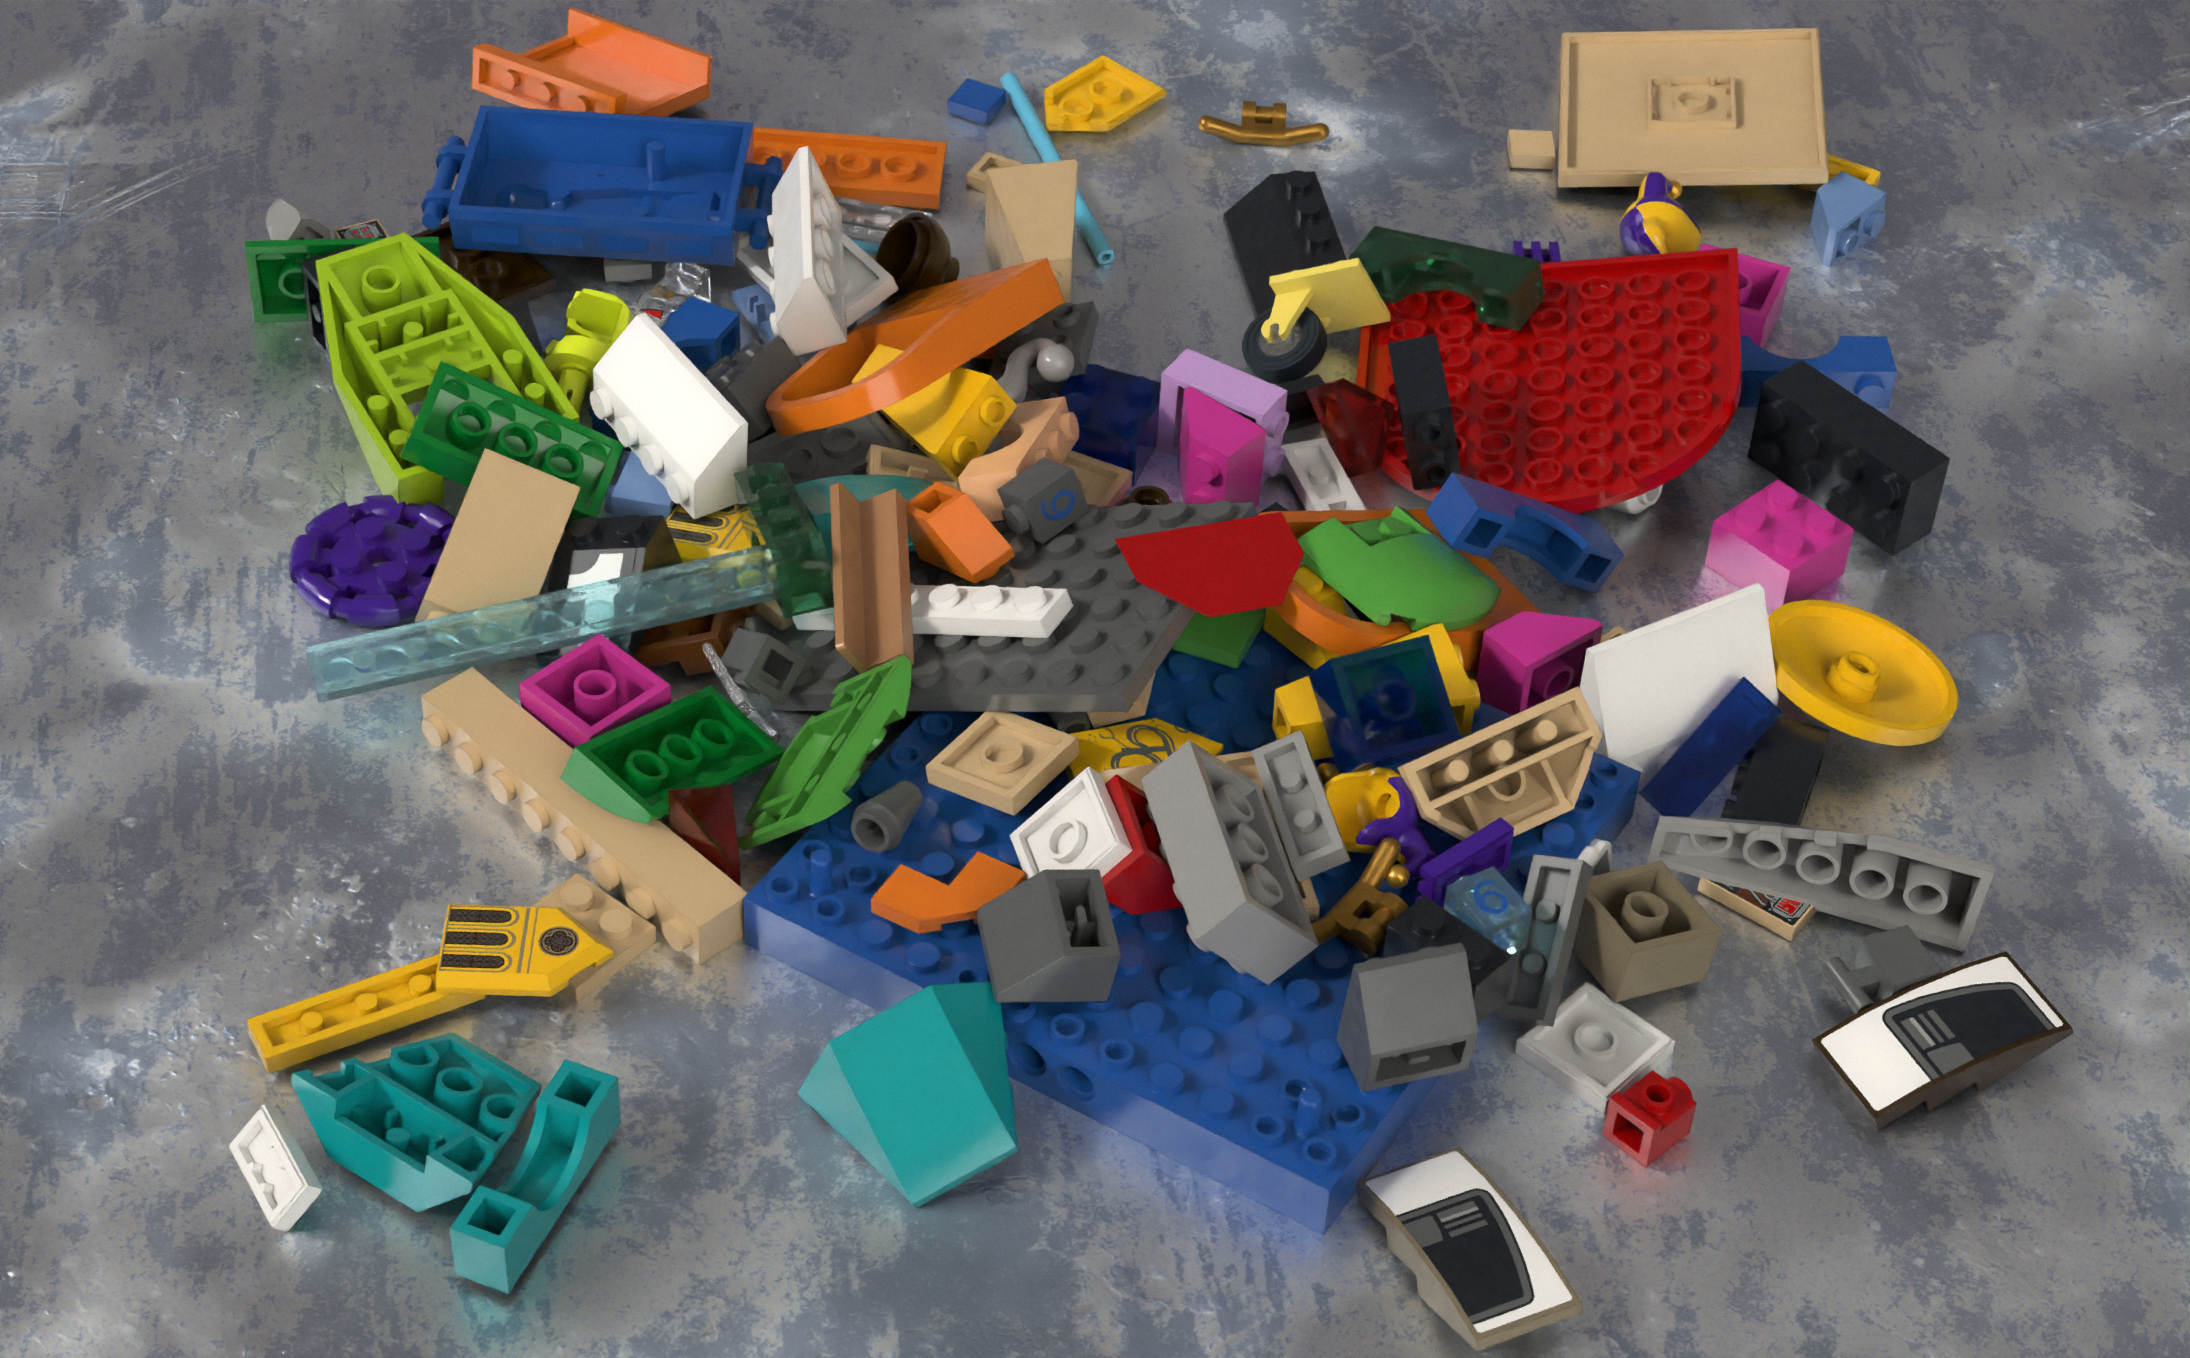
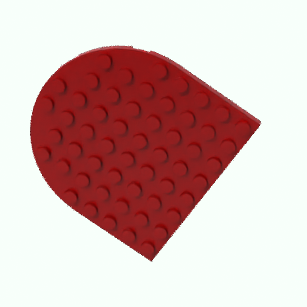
(1600, 390)

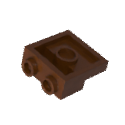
(684, 640)

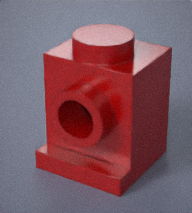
(1655, 1106)

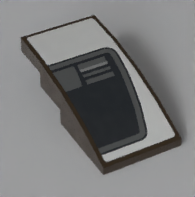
(1941, 1038)

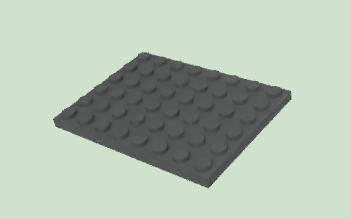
(1091, 660)

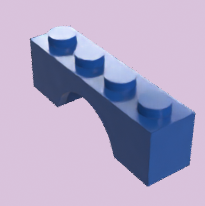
(702, 334)
(1856, 363)
(1482, 516)

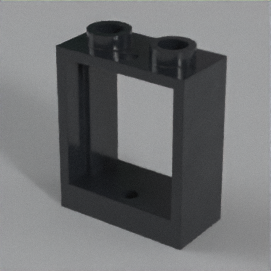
(1424, 411)

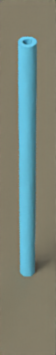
(1049, 153)

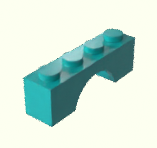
(507, 1225)

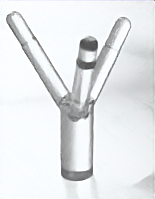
(738, 696)

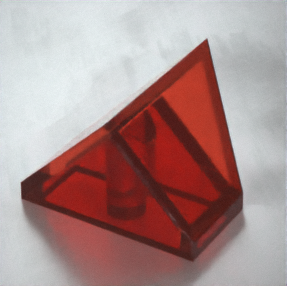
(1354, 424)
(707, 823)

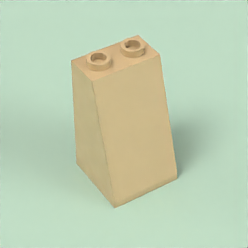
(1033, 217)
(499, 538)

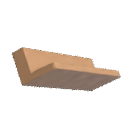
(871, 578)

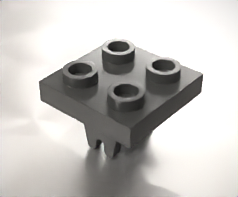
(1066, 325)

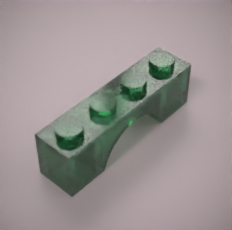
(1499, 283)
(790, 543)

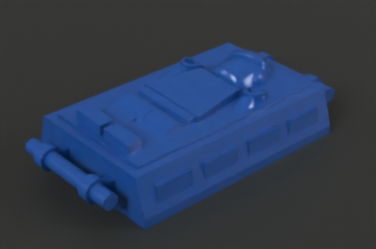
(603, 186)

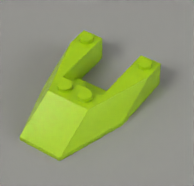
(388, 327)

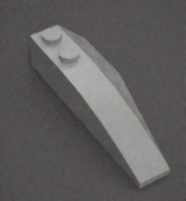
(1838, 873)

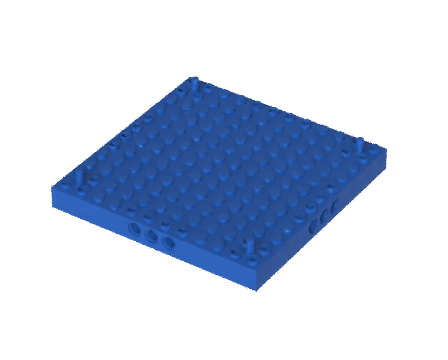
(1185, 1047)

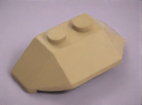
(1512, 770)

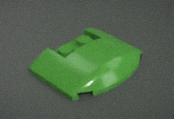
(1399, 570)
(828, 754)

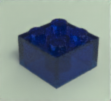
(1114, 416)
(1384, 705)

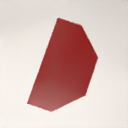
(1218, 564)

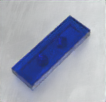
(1710, 751)

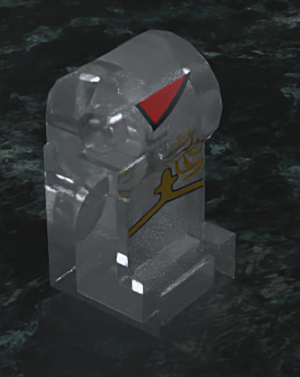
(673, 290)

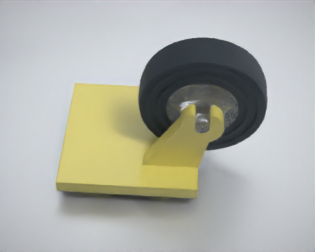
(1309, 304)

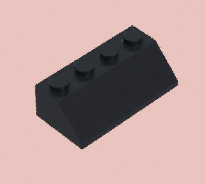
(1280, 230)

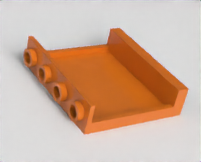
(596, 71)

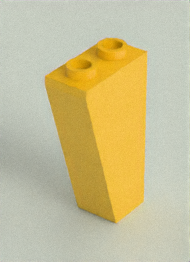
(949, 417)
(1298, 710)

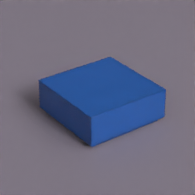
(976, 101)

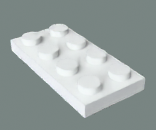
(865, 280)

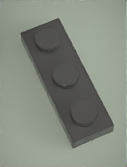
(1538, 972)

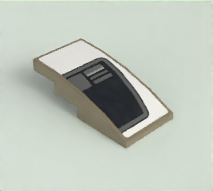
(1469, 1249)

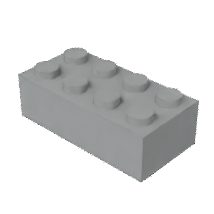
(1228, 864)

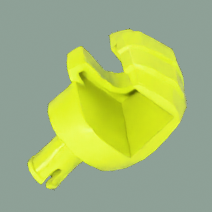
(592, 328)

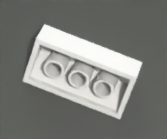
(806, 259)
(671, 418)

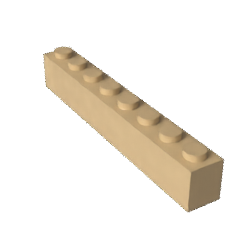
(638, 861)

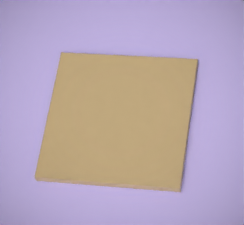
(1692, 108)

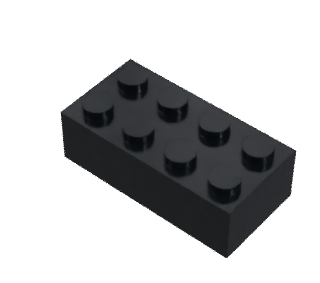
(1848, 457)

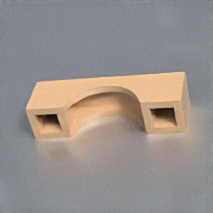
(1029, 434)

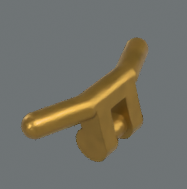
(1263, 127)
(1365, 897)

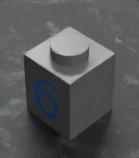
(1042, 500)

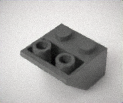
(752, 379)
(1051, 939)
(1409, 1017)

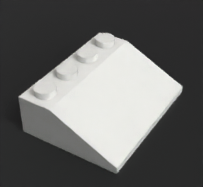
(1668, 675)

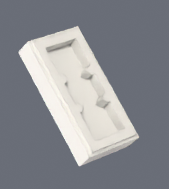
(275, 1168)

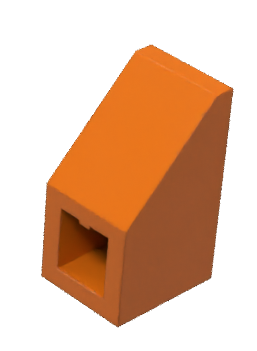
(955, 534)

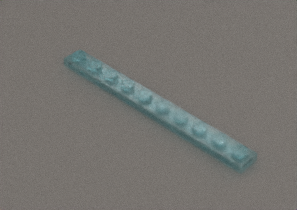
(539, 623)

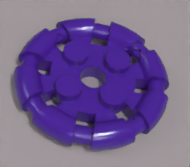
(360, 535)

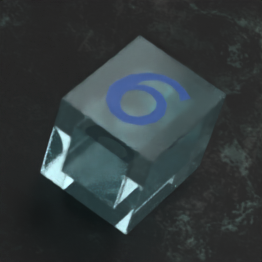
(1490, 908)

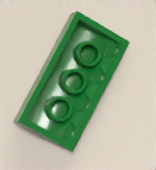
(278, 278)
(469, 414)
(678, 746)

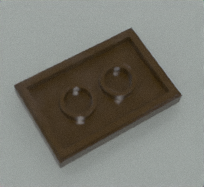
(498, 274)

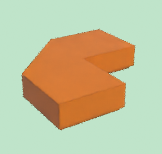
(926, 903)

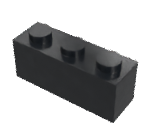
(1779, 774)

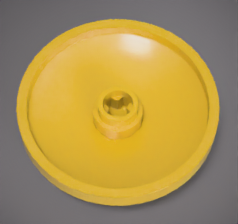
(1860, 673)

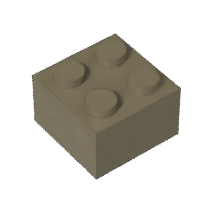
(1643, 932)

